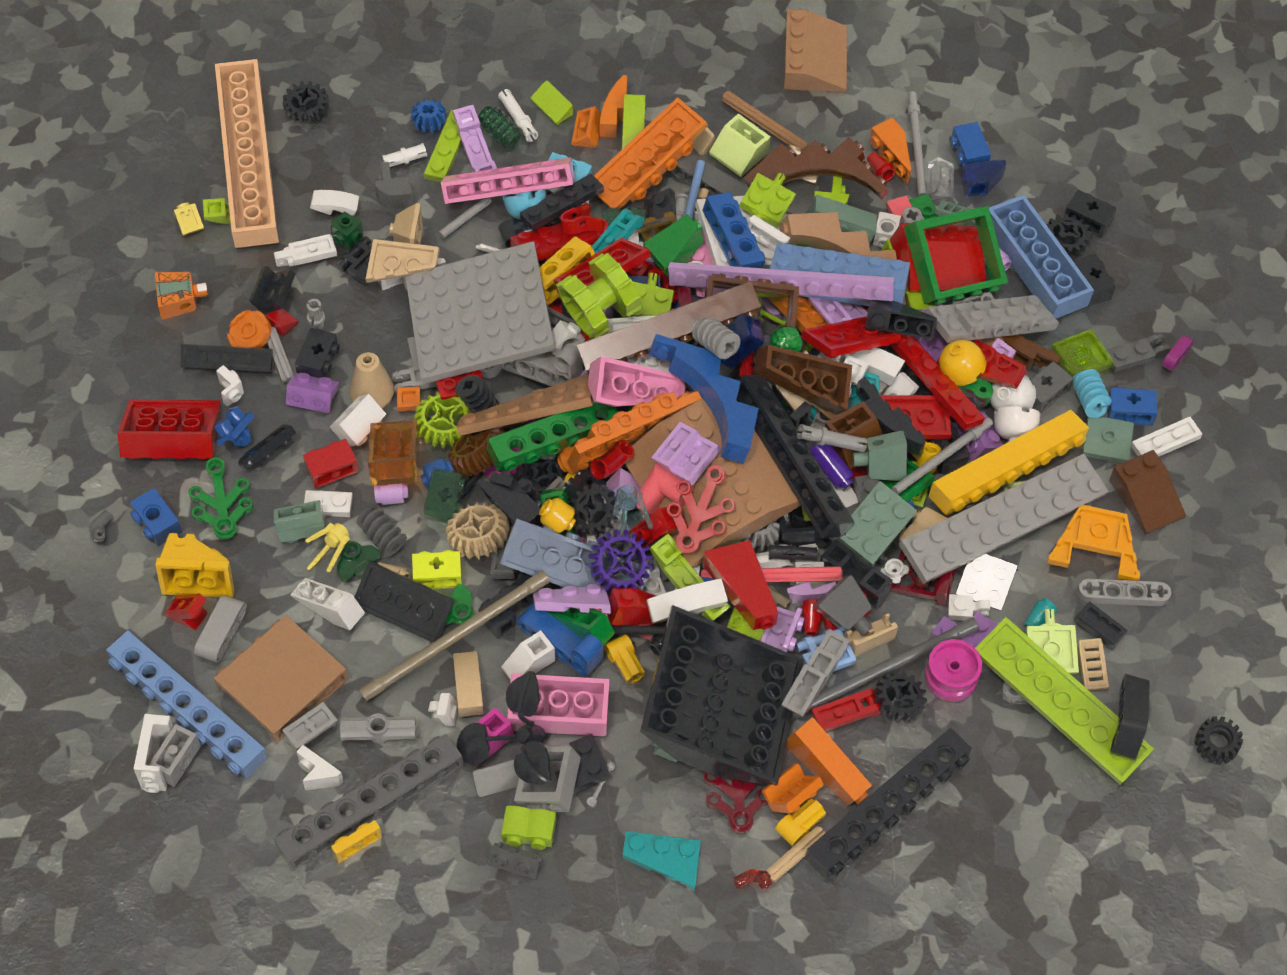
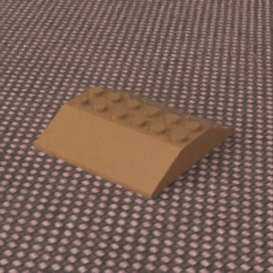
(755, 486)

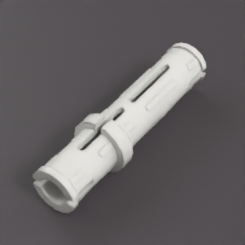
(518, 115)

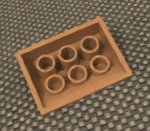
(814, 52)

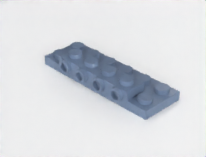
(559, 555)

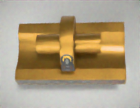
(653, 226)

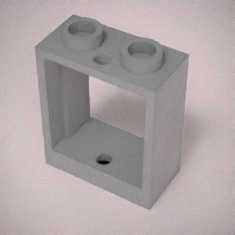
(554, 801)

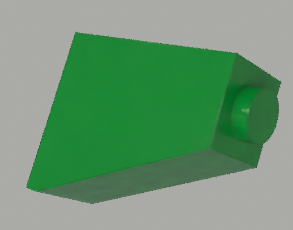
(675, 243)

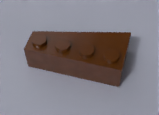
(808, 376)

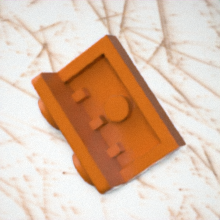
(791, 790)

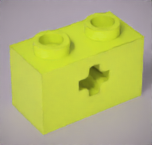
(445, 577)

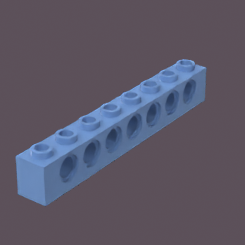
(130, 648)

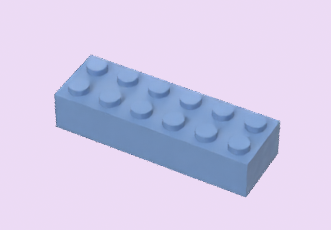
(1039, 257)
(829, 261)

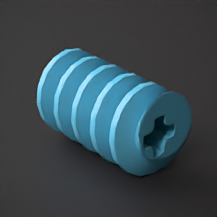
(1091, 393)

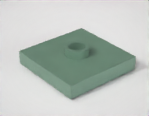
(1108, 439)

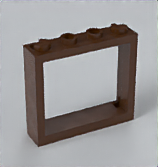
(760, 286)

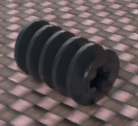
(475, 394)

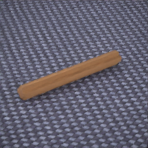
(763, 120)

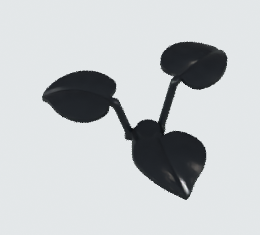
(534, 761)

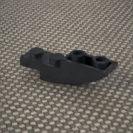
(890, 420)

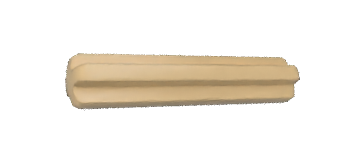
(794, 855)

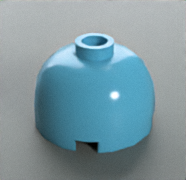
(518, 202)

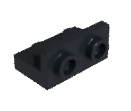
(271, 289)

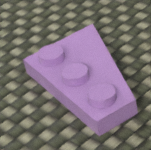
(569, 596)

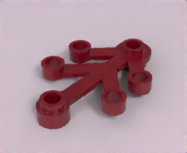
(737, 794)

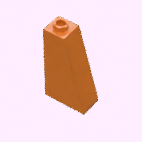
(825, 759)

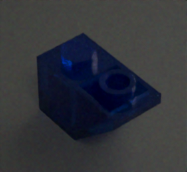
(981, 177)

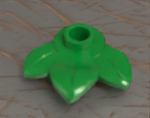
(461, 605)

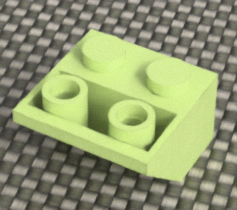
(740, 145)

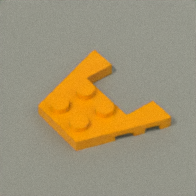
(1098, 532)

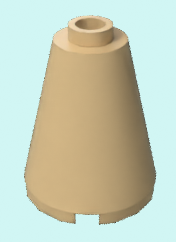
(371, 379)

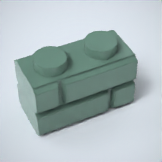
(299, 521)

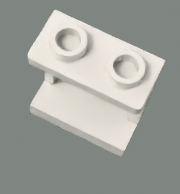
(153, 733)

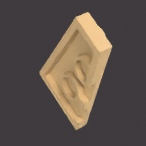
(399, 259)

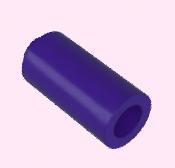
(833, 466)

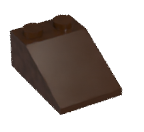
(1147, 491)

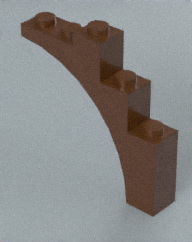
(816, 161)

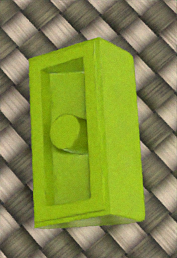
(552, 103)

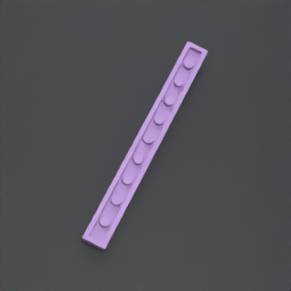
(808, 282)

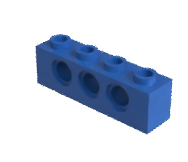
(732, 231)

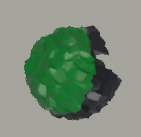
(787, 338)

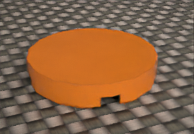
(249, 330)

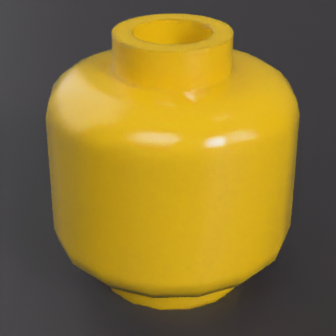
(557, 515)

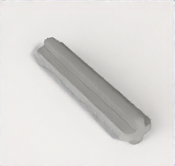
(279, 357)

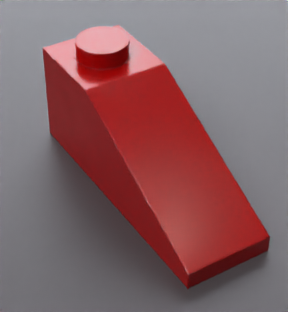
(629, 607)

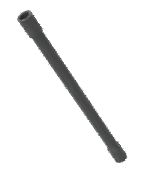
(957, 632)

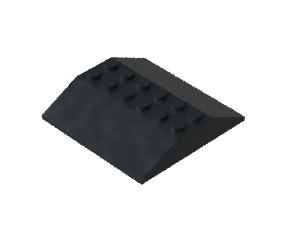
(720, 699)

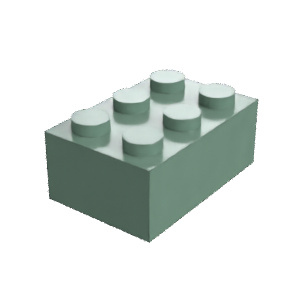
(876, 524)

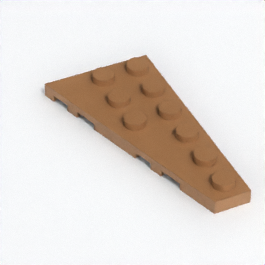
(540, 403)

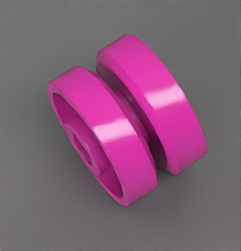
(953, 670)

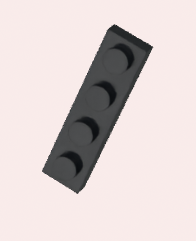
(561, 201)
(231, 357)

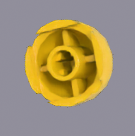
(962, 362)

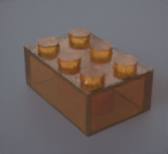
(394, 452)

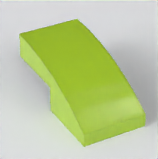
(216, 211)

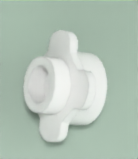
(895, 564)

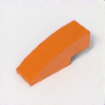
(613, 109)

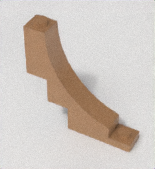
(825, 233)

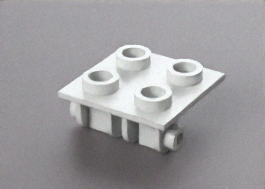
(987, 580)

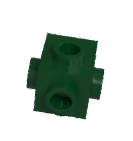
(347, 230)

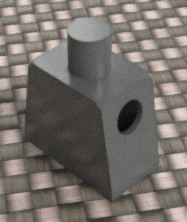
(845, 606)

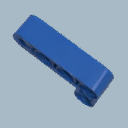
(576, 652)

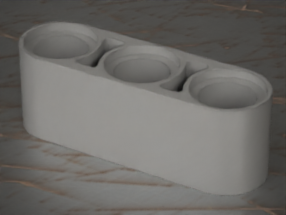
(220, 628)

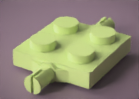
(1056, 641)

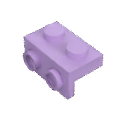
(783, 632)

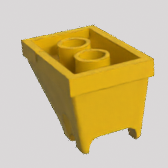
(193, 568)

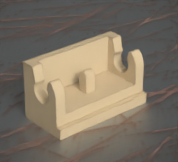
(879, 634)

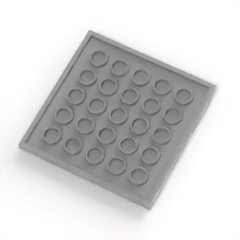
(479, 313)

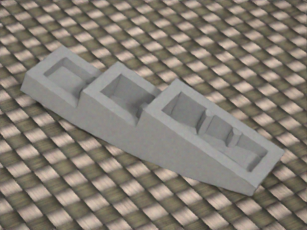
(815, 673)

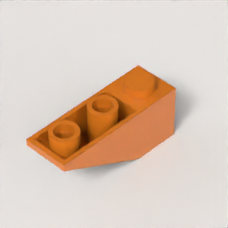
(892, 145)

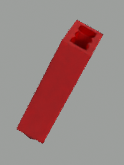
(743, 583)

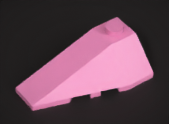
(627, 384)

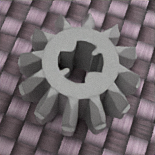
(765, 535)

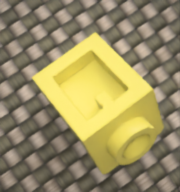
(188, 218)

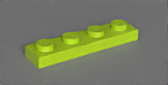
(444, 151)

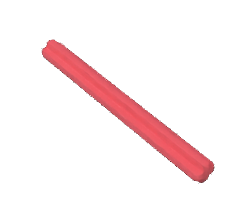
(797, 574)

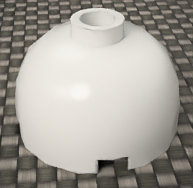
(1022, 397)
(1013, 422)

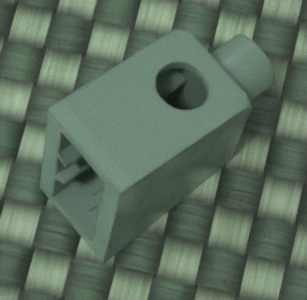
(884, 457)

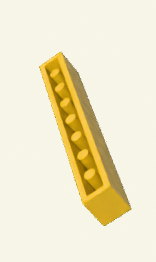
(1008, 462)

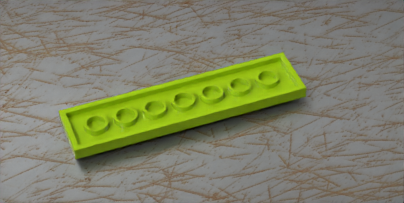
(1057, 697)

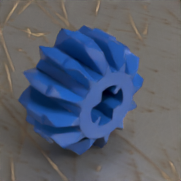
(428, 116)

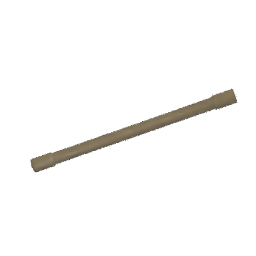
(380, 683)

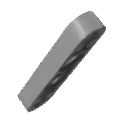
(1123, 588)

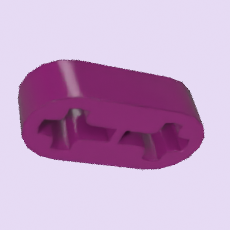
(1177, 353)

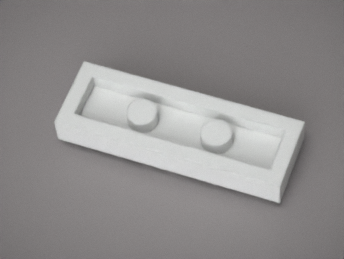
(1168, 438)

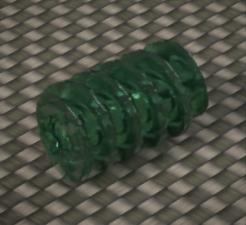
(500, 126)

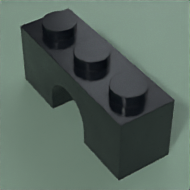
(873, 582)
(506, 620)

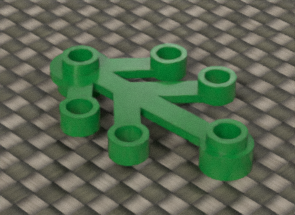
(221, 503)

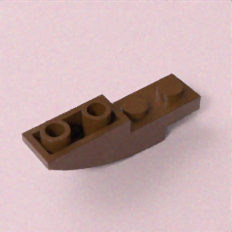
(1030, 353)

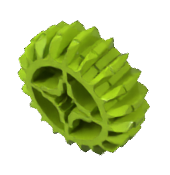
(441, 427)

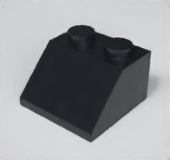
(798, 531)

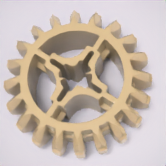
(492, 529)

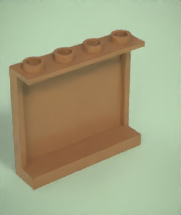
(281, 677)

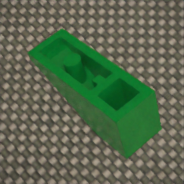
(583, 623)

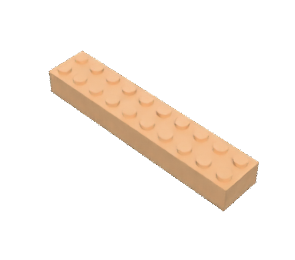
(246, 154)

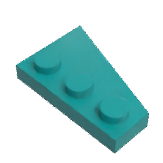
(667, 855)

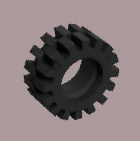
(1209, 749)

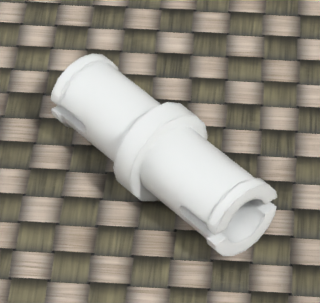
(405, 155)

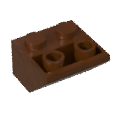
(856, 421)

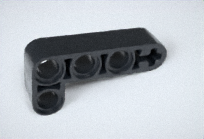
(1132, 717)

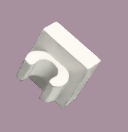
(445, 709)

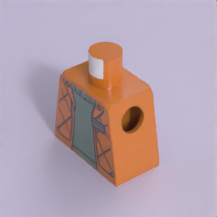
(177, 293)

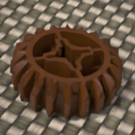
(471, 452)

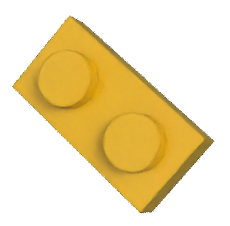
(350, 845)

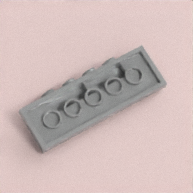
(992, 318)

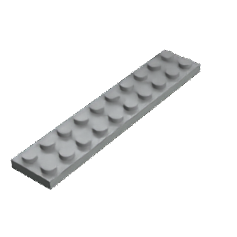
(1002, 518)

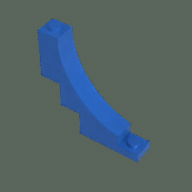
(700, 371)

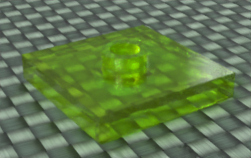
(1082, 353)

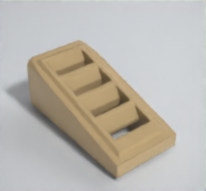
(1088, 650)

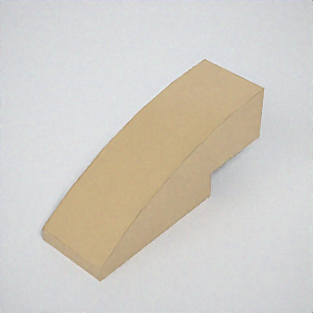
(468, 684)

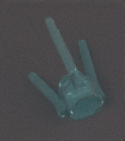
(627, 498)

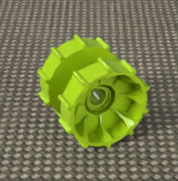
(610, 288)

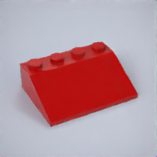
(953, 252)
(169, 429)

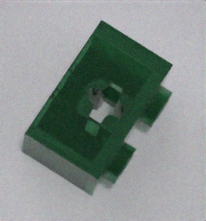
(434, 503)

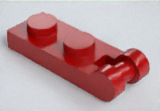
(846, 710)

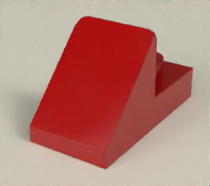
(187, 610)

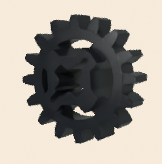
(305, 101)
(1068, 233)
(541, 472)
(595, 510)
(888, 694)

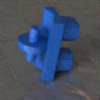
(236, 430)

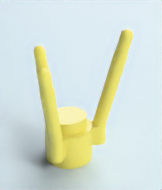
(336, 536)

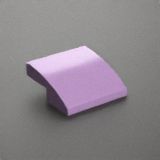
(837, 311)
(686, 453)

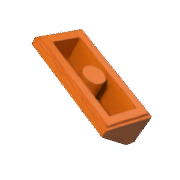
(587, 128)

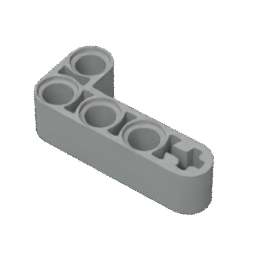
(548, 367)

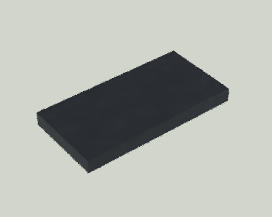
(403, 602)

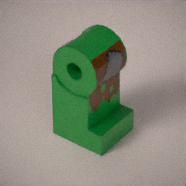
(979, 392)

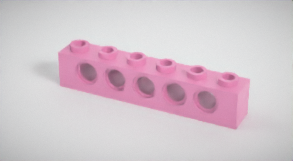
(508, 180)

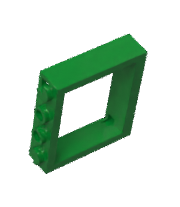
(923, 262)

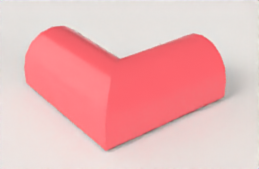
(658, 485)

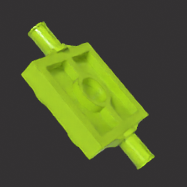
(767, 199)
(653, 298)

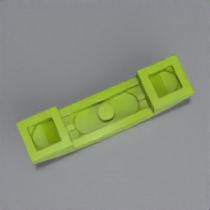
(679, 570)

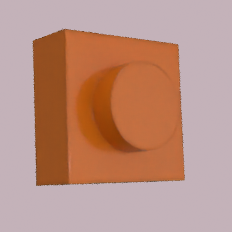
(408, 398)

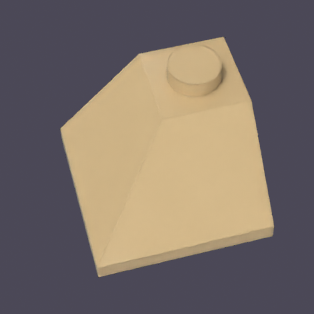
(408, 225)

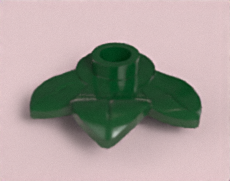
(356, 564)

